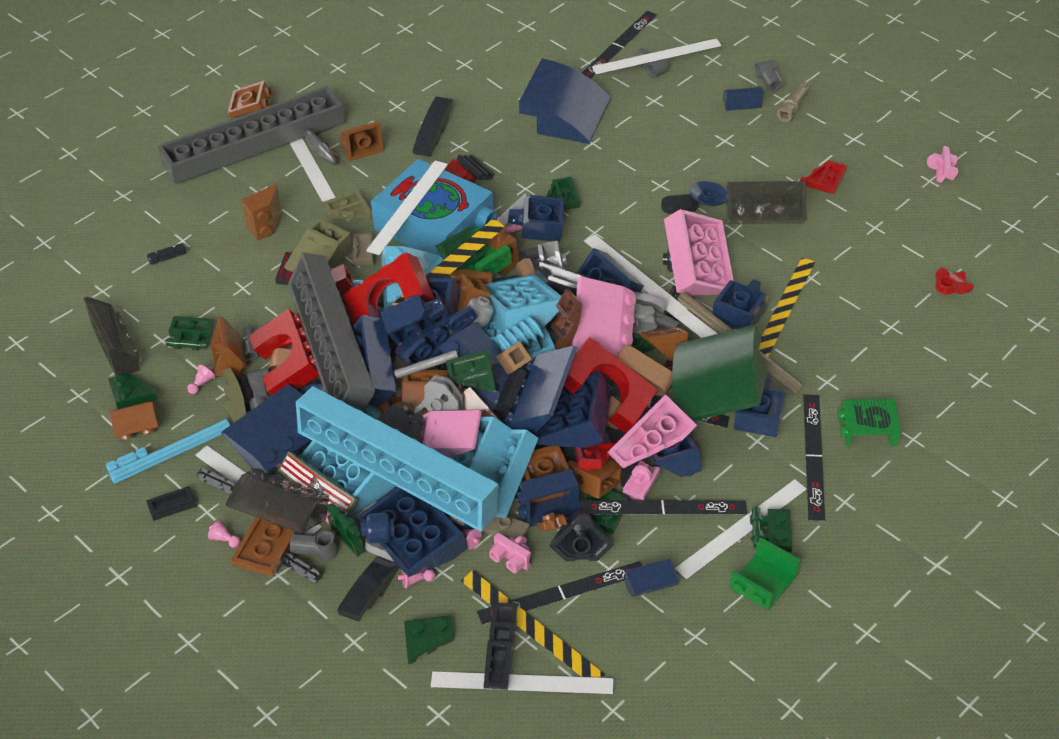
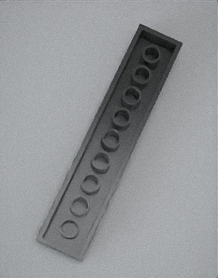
(250, 134)
(330, 332)

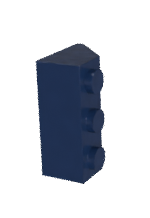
(605, 268)

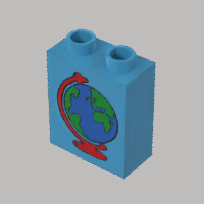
(441, 213)

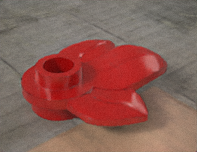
(952, 282)

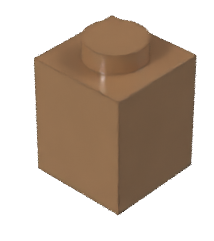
(513, 357)

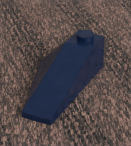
(426, 342)
(680, 458)

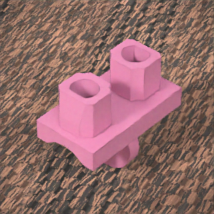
(943, 164)
(641, 481)
(512, 549)

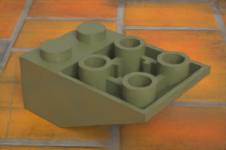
(324, 240)

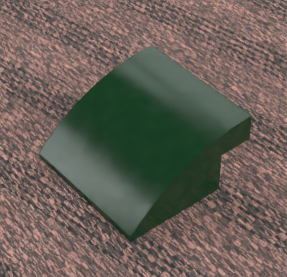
(719, 373)

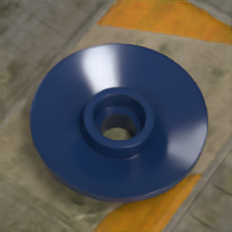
(708, 193)

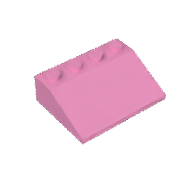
(698, 253)
(605, 314)

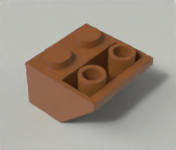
(414, 386)

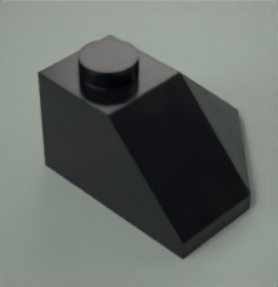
(581, 538)

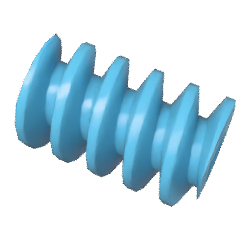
(522, 333)

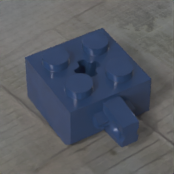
(539, 218)
(740, 304)
(411, 317)
(763, 418)

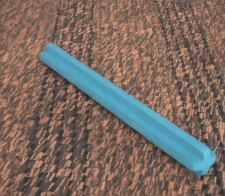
(168, 452)

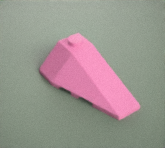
(655, 431)

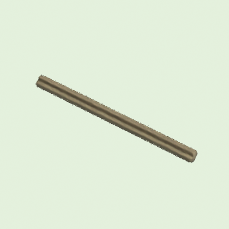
(715, 323)

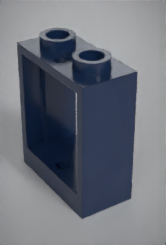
(546, 486)

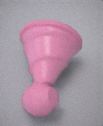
(203, 375)
(220, 532)
(471, 536)
(428, 575)

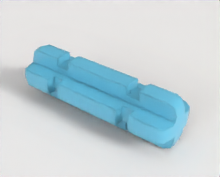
(125, 459)

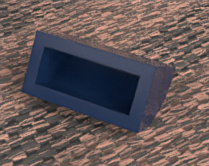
(743, 98)
(650, 578)

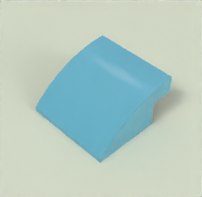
(519, 299)
(501, 456)
(355, 479)

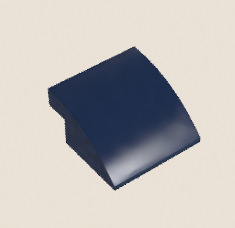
(564, 102)

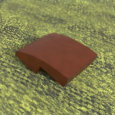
(569, 317)

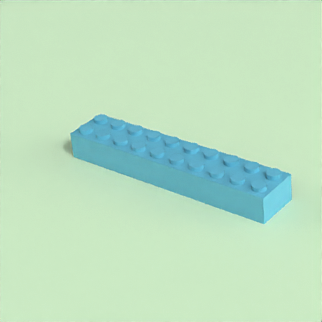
(397, 458)

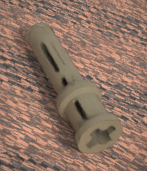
(791, 105)

